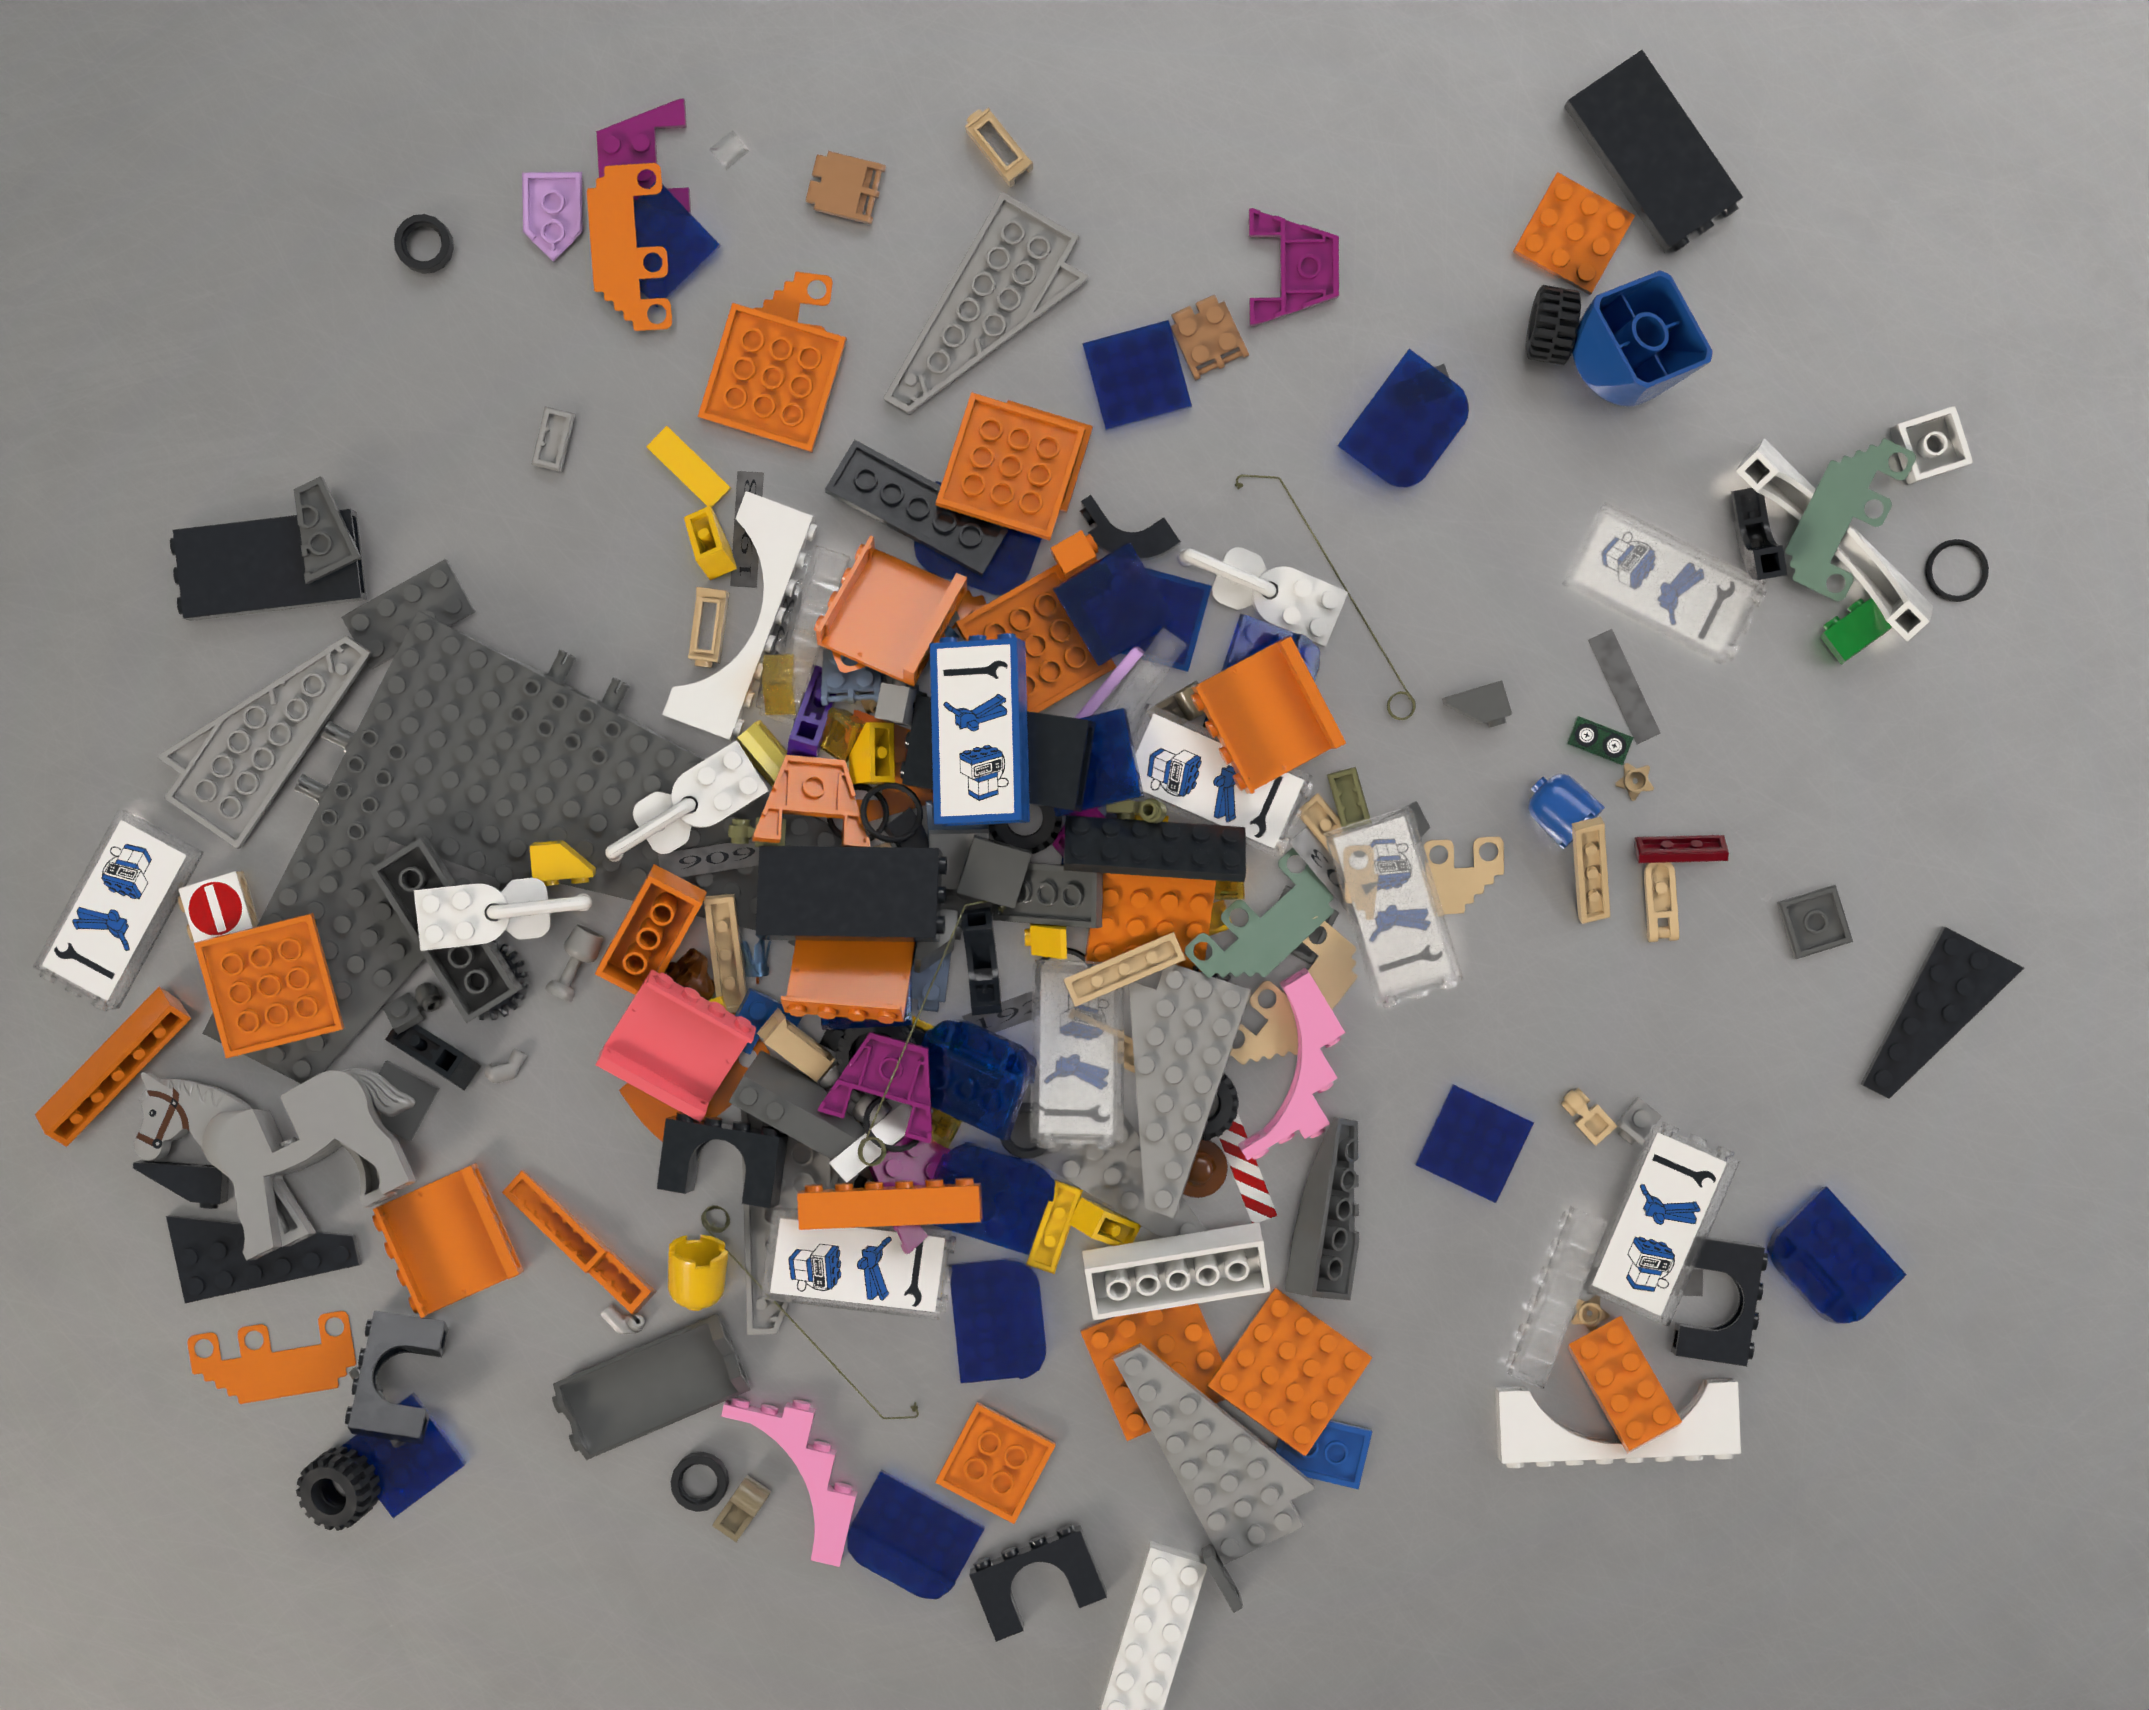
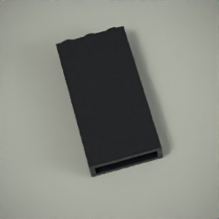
(1654, 152)
(256, 569)
(1056, 756)
(850, 893)

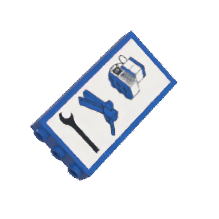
(979, 731)

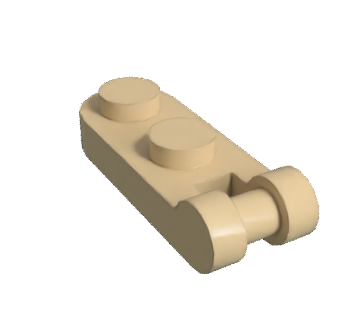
(1661, 901)

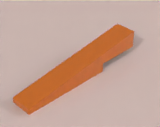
(579, 1243)

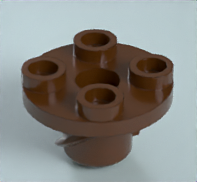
(692, 973)
(1207, 1171)

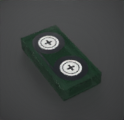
(1599, 740)

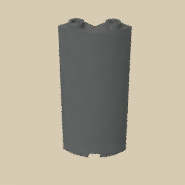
(650, 1387)

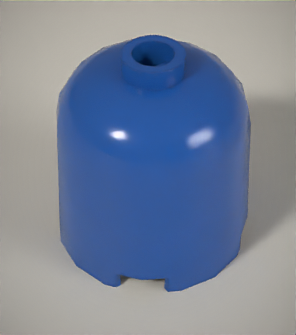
(1559, 804)

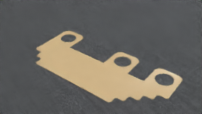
(1459, 885)
(1333, 977)

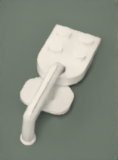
(1299, 602)
(719, 786)
(458, 917)

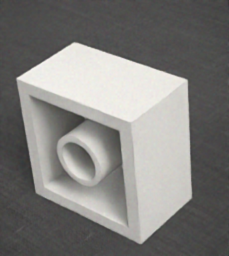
(1936, 442)

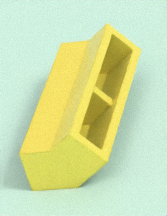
(763, 750)

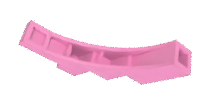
(1315, 1028)
(792, 1430)

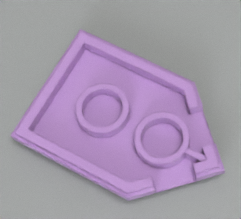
(552, 210)

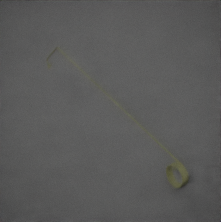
(1401, 692)
(883, 1147)
(709, 1228)

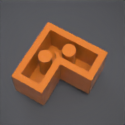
(1075, 553)

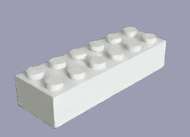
(1176, 1271)
(1154, 1629)

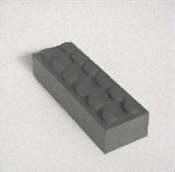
(472, 974)

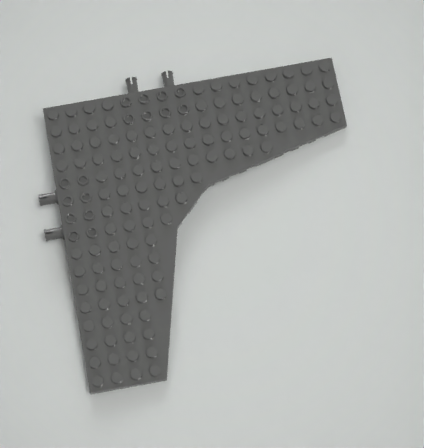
(483, 767)

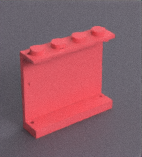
(675, 1044)

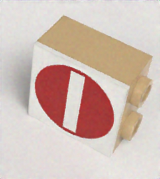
(217, 906)

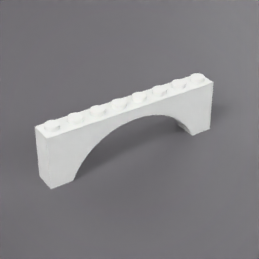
(1893, 594)
(720, 699)
(1707, 1428)

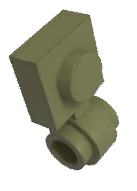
(1150, 810)
(741, 831)

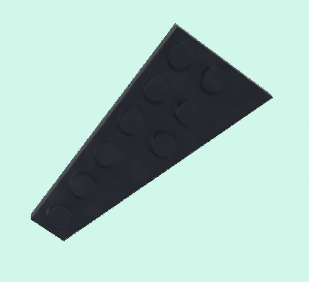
(1946, 994)
(214, 1264)

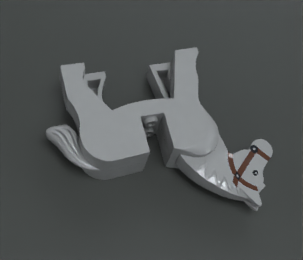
(248, 1148)

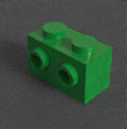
(1855, 630)

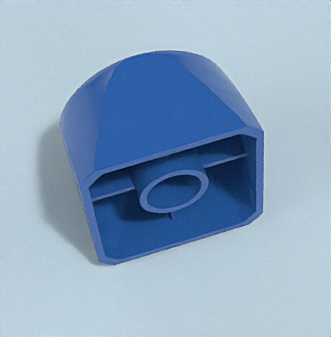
(1639, 341)

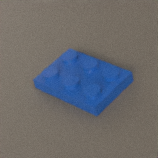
(1335, 1456)

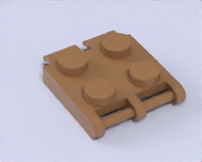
(844, 186)
(1207, 335)

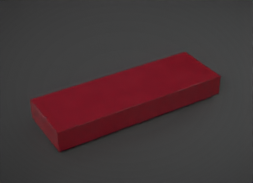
(1681, 849)

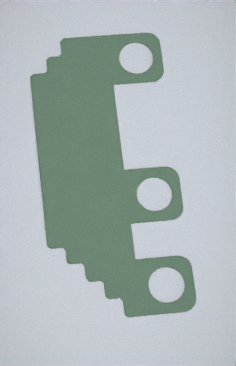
(1831, 509)
(1269, 939)

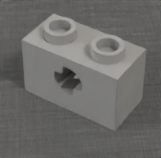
(896, 702)

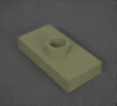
(1348, 796)

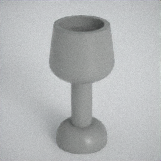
(582, 946)
(859, 1099)

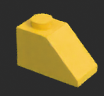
(709, 543)
(873, 755)
(1047, 940)
(1103, 1223)

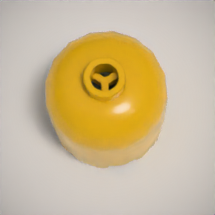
(697, 1271)

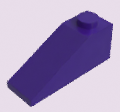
(810, 721)

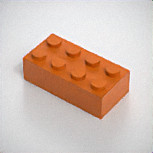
(651, 929)
(1624, 1384)

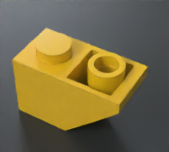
(559, 861)

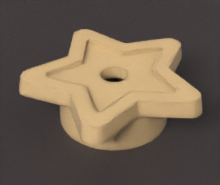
(1643, 782)
(1597, 1313)

